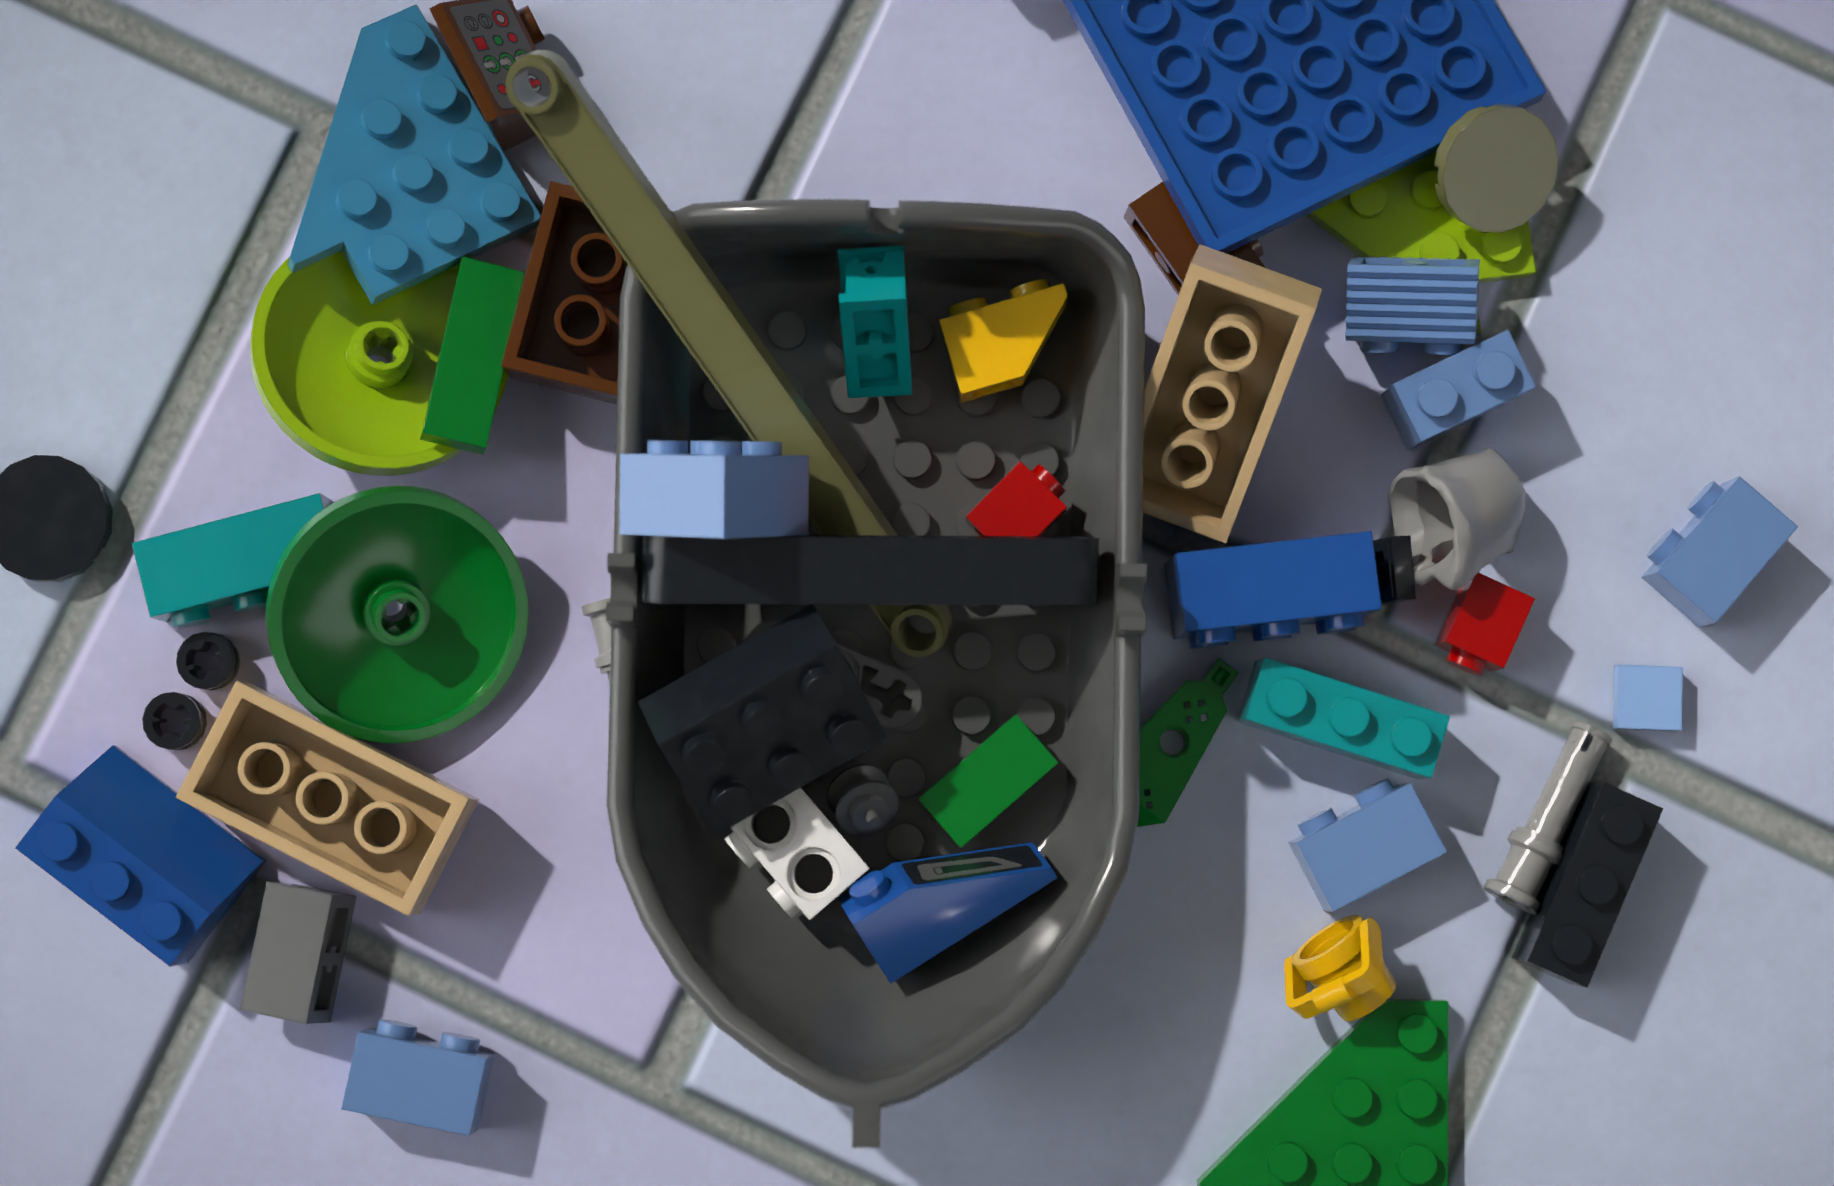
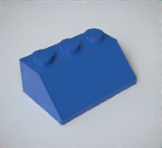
(141, 856)

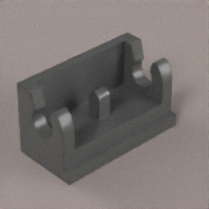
(298, 953)

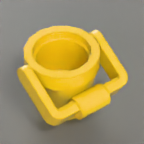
(1344, 968)

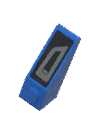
(933, 902)

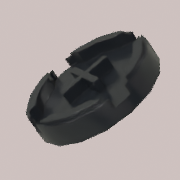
(51, 518)

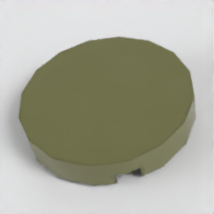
(1496, 167)

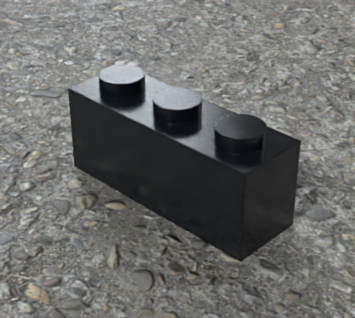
(1589, 885)

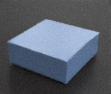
(1647, 697)

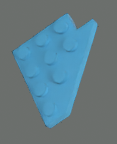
(408, 168)

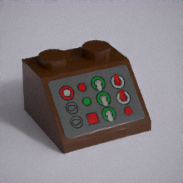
(485, 43)

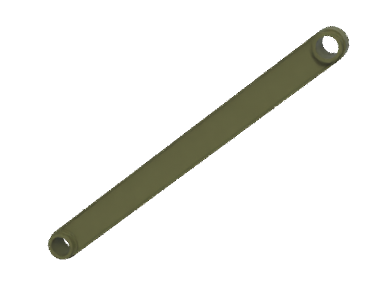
(704, 314)

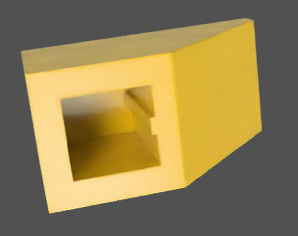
(1000, 342)

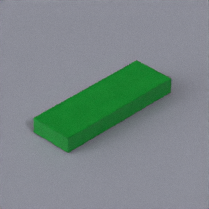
(472, 356)

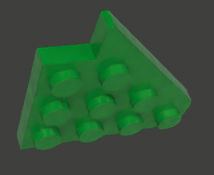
(1360, 1113)

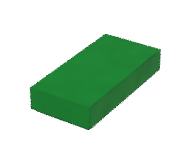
(988, 780)

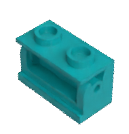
(875, 321)

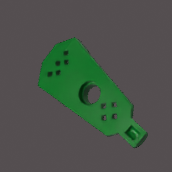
(1166, 773)

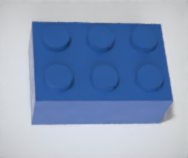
(1272, 589)

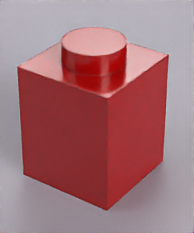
(1019, 504)
(1483, 625)

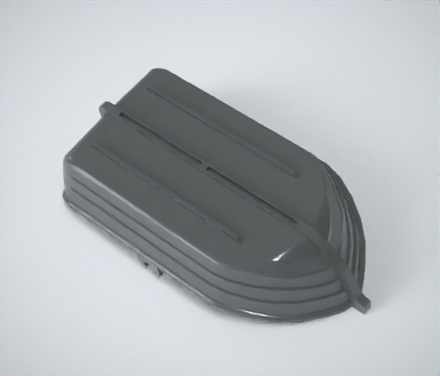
(810, 989)

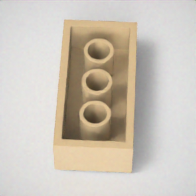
(1219, 387)
(327, 798)

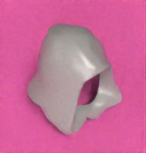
(1458, 515)

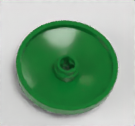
(409, 670)

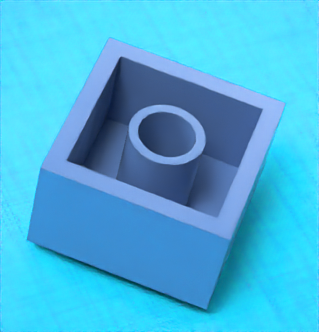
(714, 490)

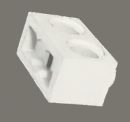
(808, 835)

